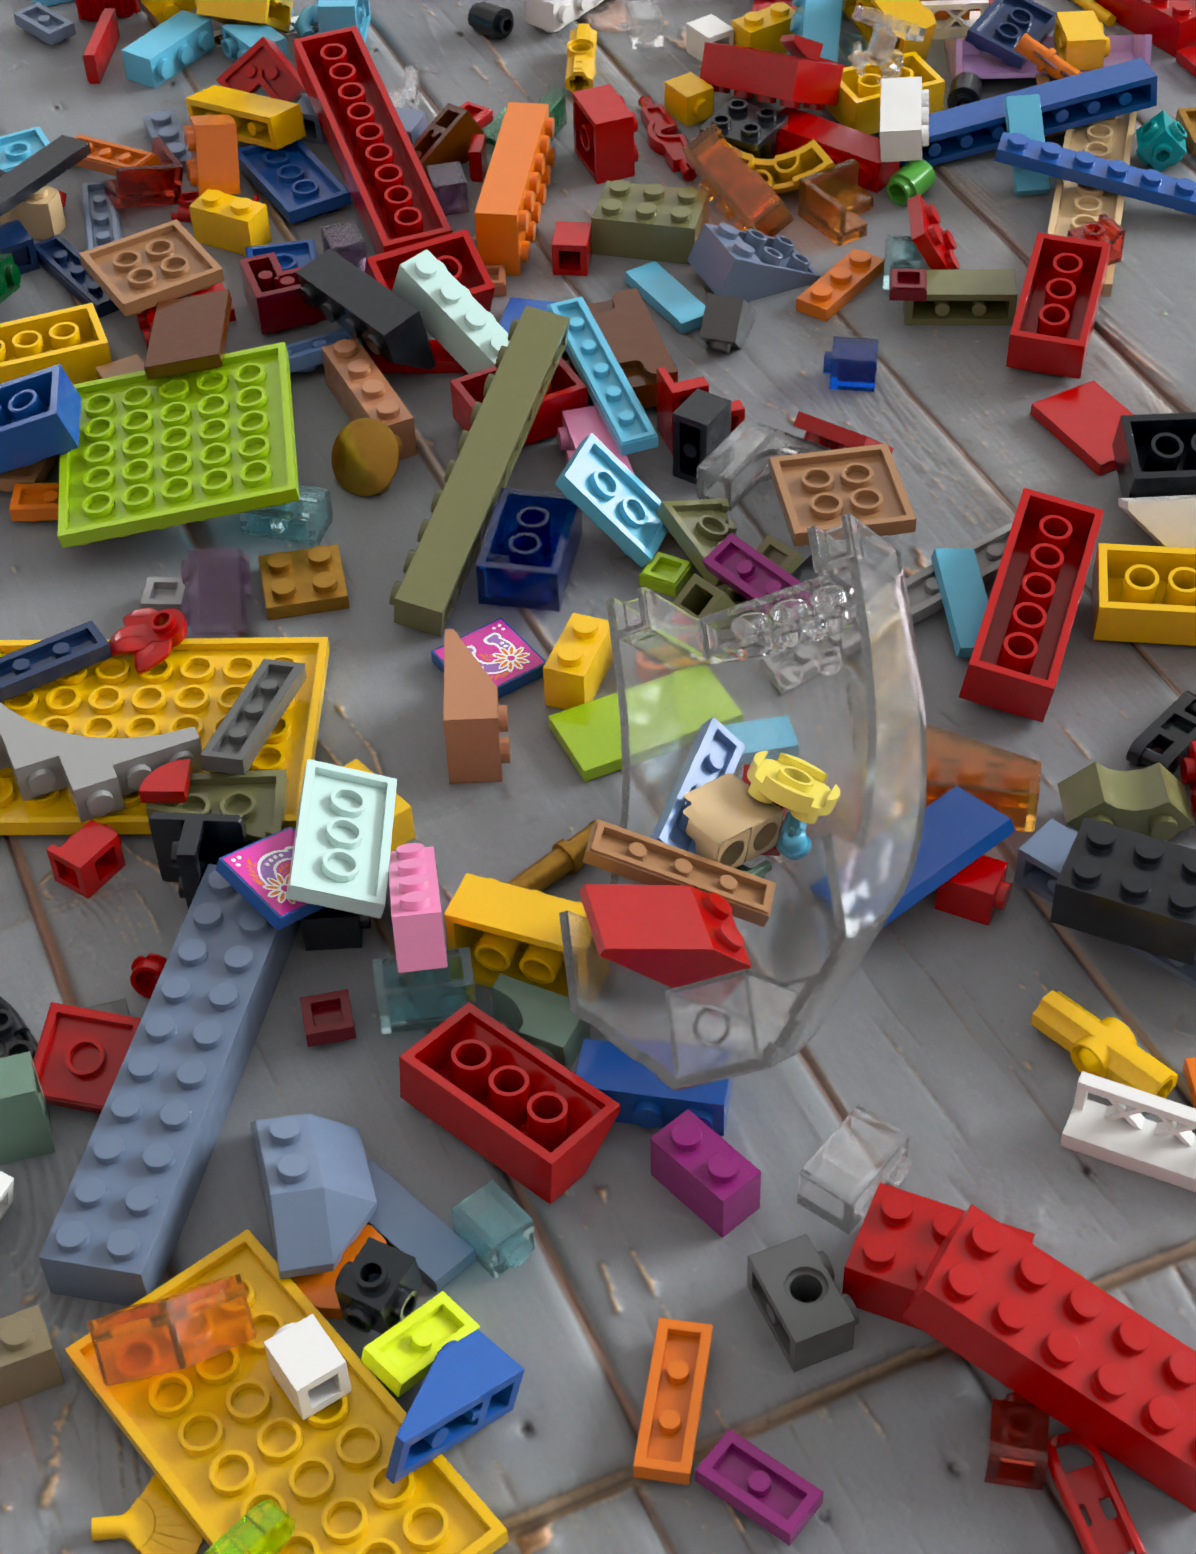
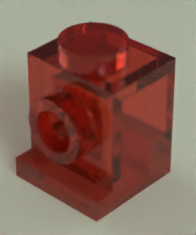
(1105, 231)
(1017, 1443)

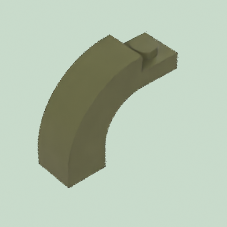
(702, 598)

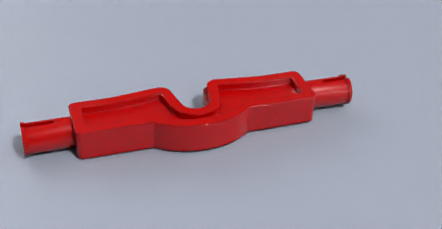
(663, 137)

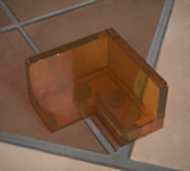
(833, 200)
(172, 1331)

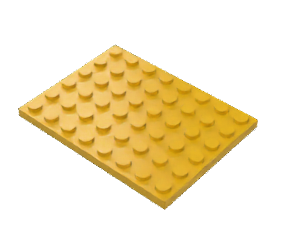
(182, 692)

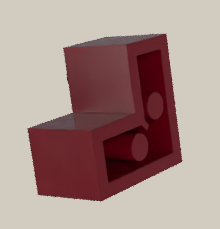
(275, 295)

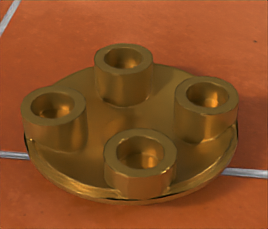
(366, 457)

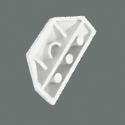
(1164, 518)

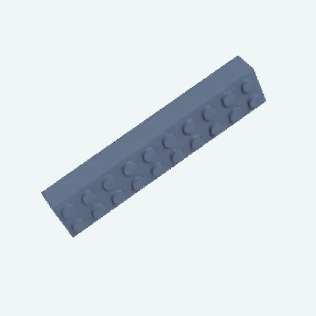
(167, 1102)

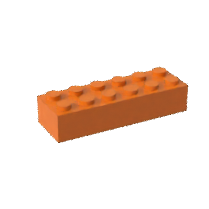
(515, 186)

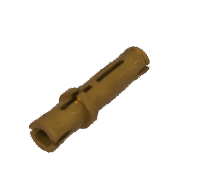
(563, 859)

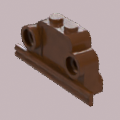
(633, 342)

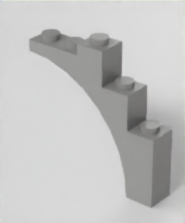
(90, 767)

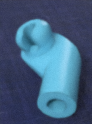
(304, 22)
(792, 839)

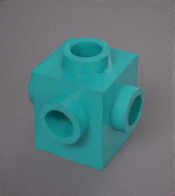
(1161, 142)

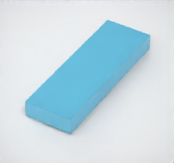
(1025, 117)
(667, 296)
(961, 594)

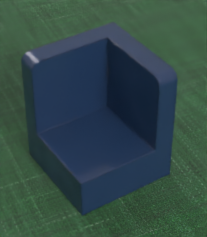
(19, 242)

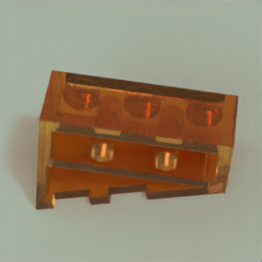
(735, 185)
(985, 771)

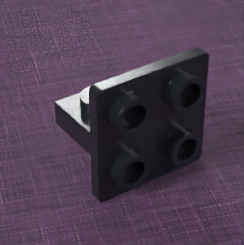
(749, 127)
(192, 841)

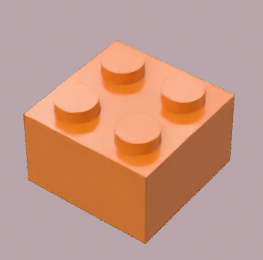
(213, 153)

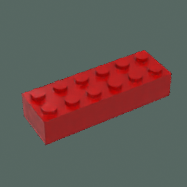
(1032, 605)
(1064, 1348)

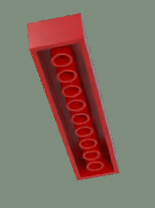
(368, 140)

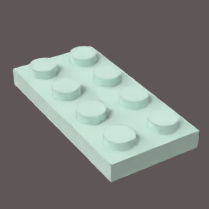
(342, 839)

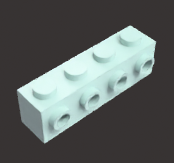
(450, 312)

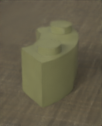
(1135, 800)

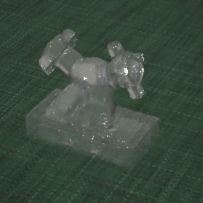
(883, 41)

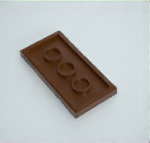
(188, 335)

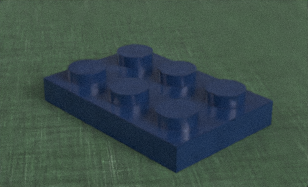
(1005, 24)

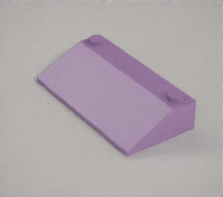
(967, 58)

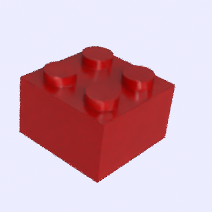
(604, 133)

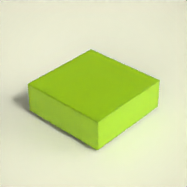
(666, 574)

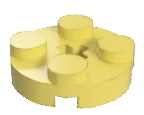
(792, 785)

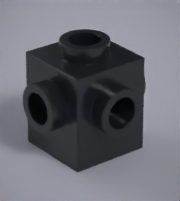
(378, 1287)

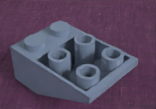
(749, 262)

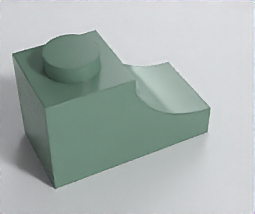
(540, 1018)

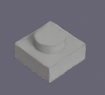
(164, 593)

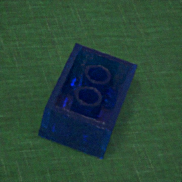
(529, 550)

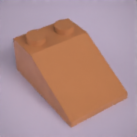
(472, 717)

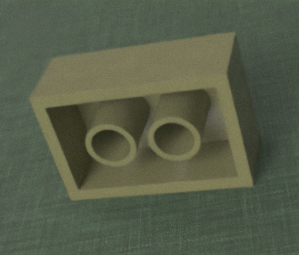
(648, 221)

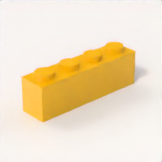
(257, 117)

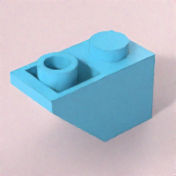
(240, 38)

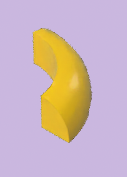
(787, 168)

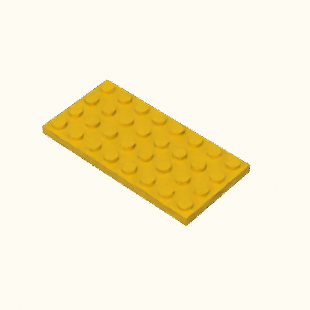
(231, 1437)

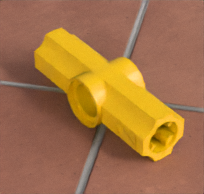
(581, 58)
(1101, 1046)

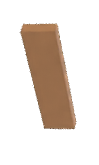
(663, 864)

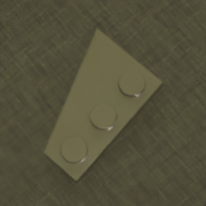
(698, 528)
(255, 796)

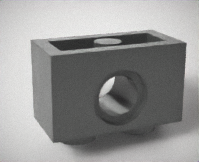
(803, 1330)

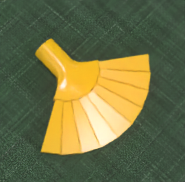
(151, 1524)

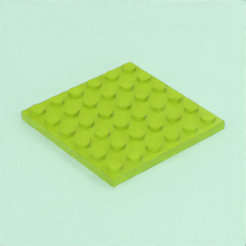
(180, 448)

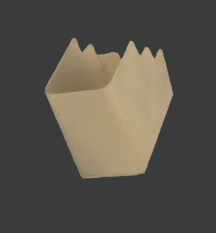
(730, 822)

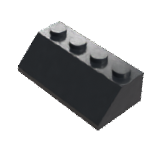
(366, 310)

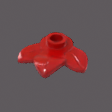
(149, 636)

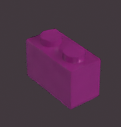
(705, 1173)

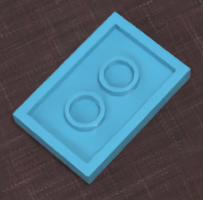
(613, 499)

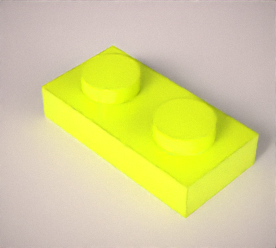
(409, 1348)

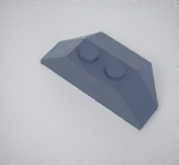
(312, 1190)

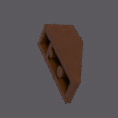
(447, 137)

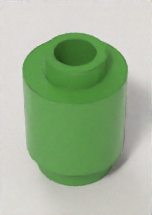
(910, 181)

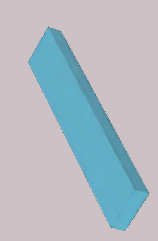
(605, 379)

